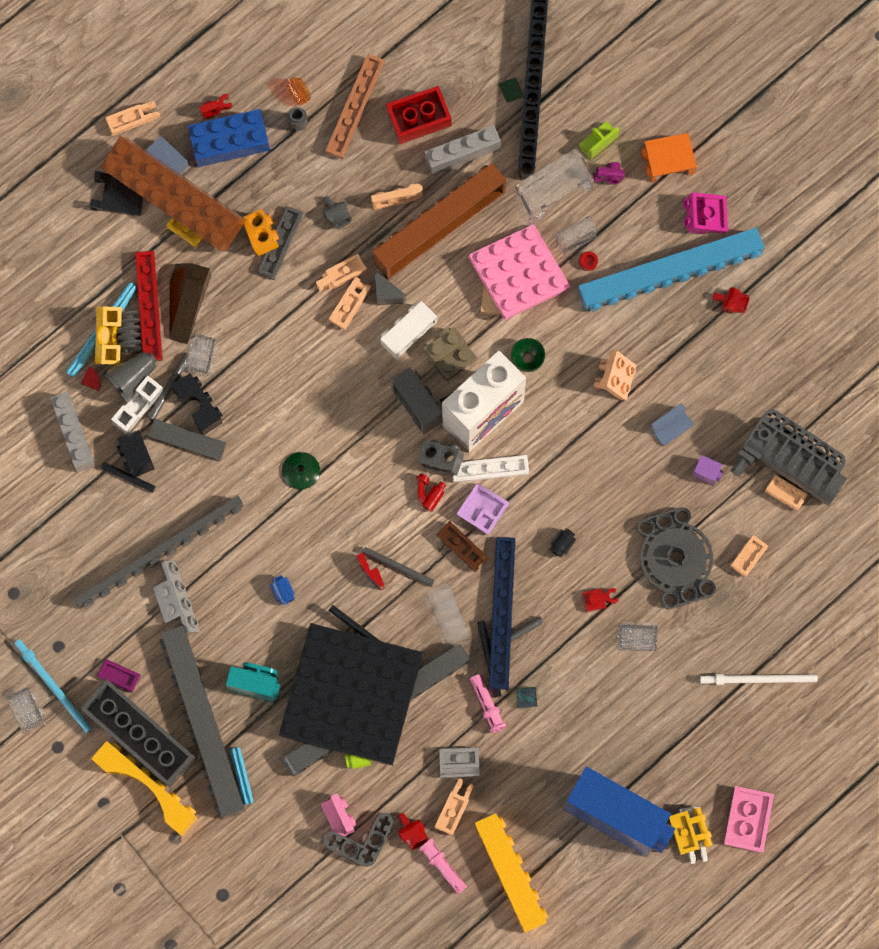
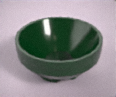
(531, 346)

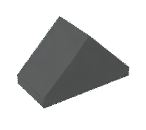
(387, 292)

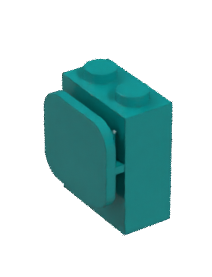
(254, 681)

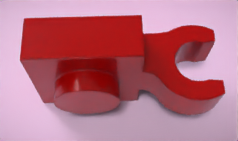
(214, 108)

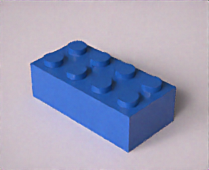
(228, 138)

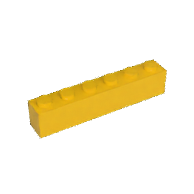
(510, 872)

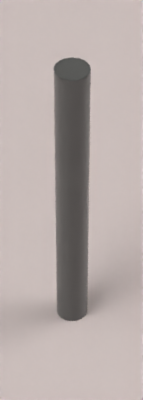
(168, 388)
(397, 566)

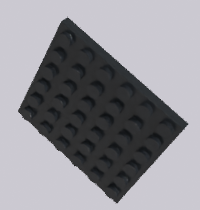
(351, 694)

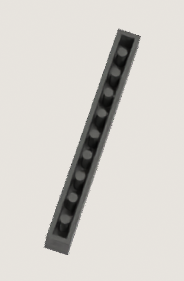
(203, 722)

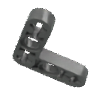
(361, 849)

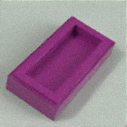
(119, 675)

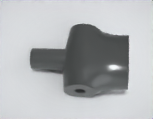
(336, 213)

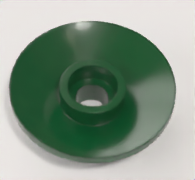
(304, 479)

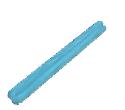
(89, 346)

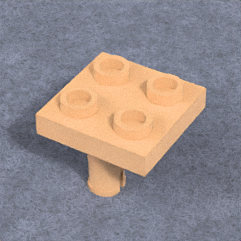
(617, 375)

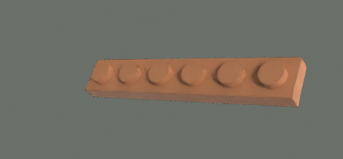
(355, 106)

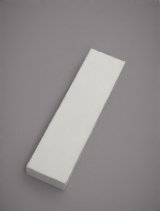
(492, 468)

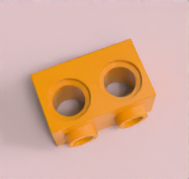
(258, 233)

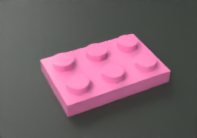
(748, 819)

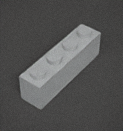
(462, 150)
(73, 432)

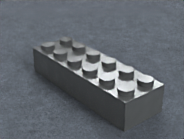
(138, 734)

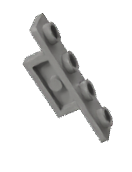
(174, 599)

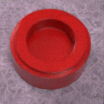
(588, 261)

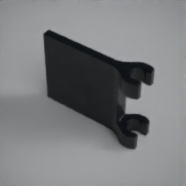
(116, 196)

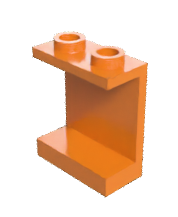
(668, 156)

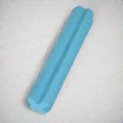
(241, 775)

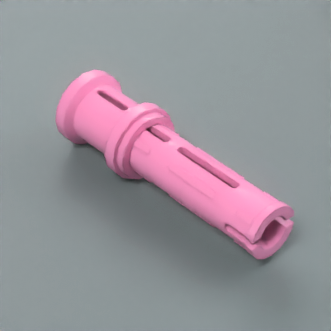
(491, 712)
(437, 858)

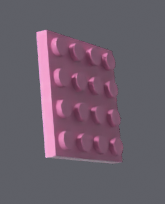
(519, 272)

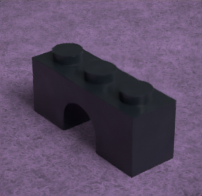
(188, 390)

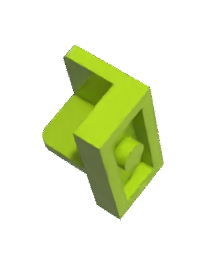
(599, 139)

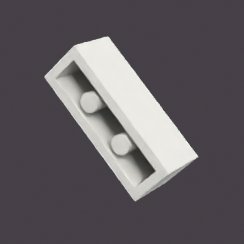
(408, 329)

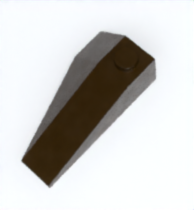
(187, 293)

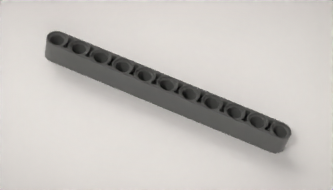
(427, 677)

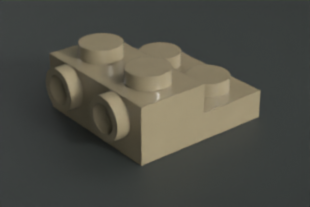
(449, 353)

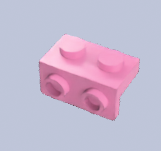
(337, 816)

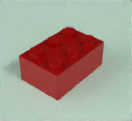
(419, 115)

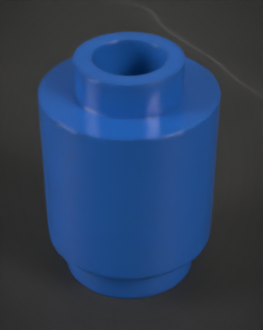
(282, 590)

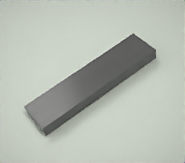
(286, 230)
(187, 440)

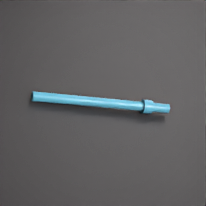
(29, 657)

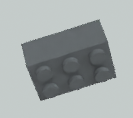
(417, 400)

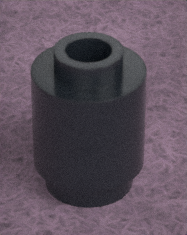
(562, 542)

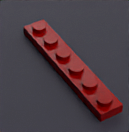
(149, 304)

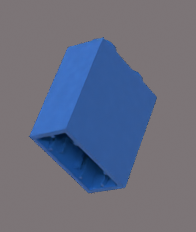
(619, 813)

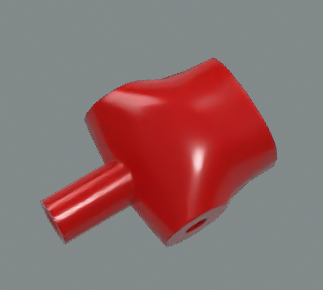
(733, 301)
(412, 833)

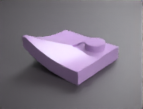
(483, 508)

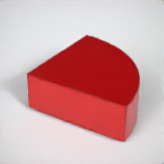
(91, 379)

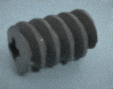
(127, 334)

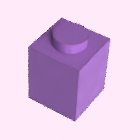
(708, 470)

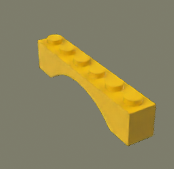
(114, 762)

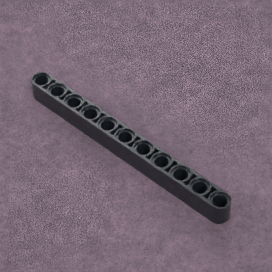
(534, 91)

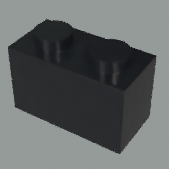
(135, 453)

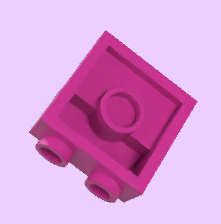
(705, 213)

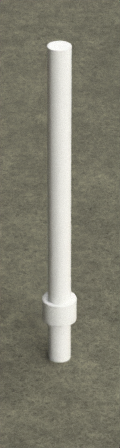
(720, 679)

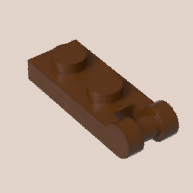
(461, 546)

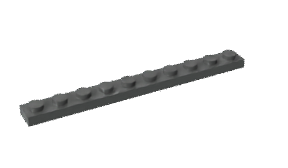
(165, 549)

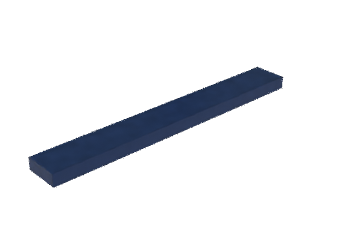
(502, 613)

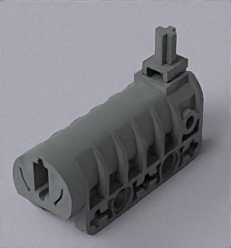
(792, 458)

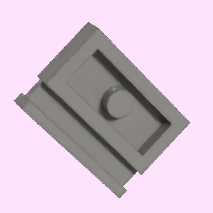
(459, 762)

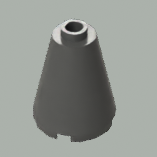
(130, 374)

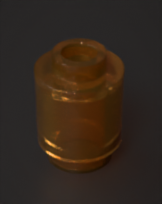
(298, 91)

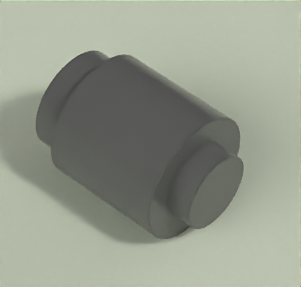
(297, 119)

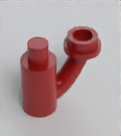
(434, 496)

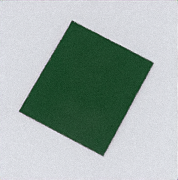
(511, 90)

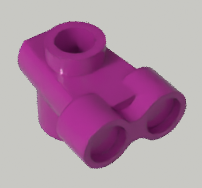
(610, 173)

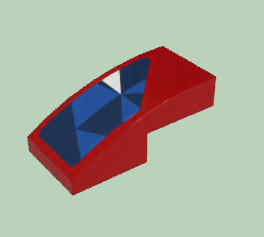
(373, 575)

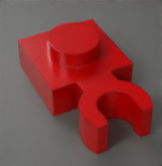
(596, 600)

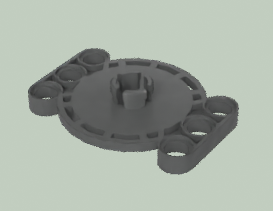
(669, 573)

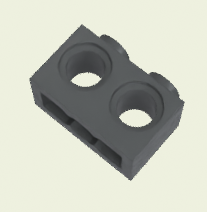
(438, 461)

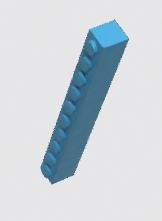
(671, 269)

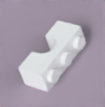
(139, 404)

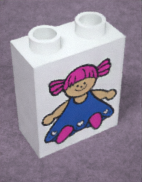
(483, 401)

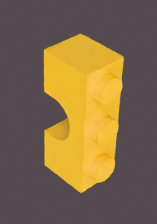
(106, 346)

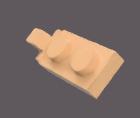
(342, 273)

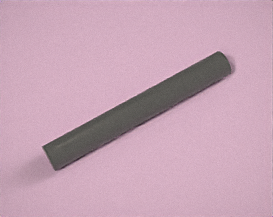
(526, 628)

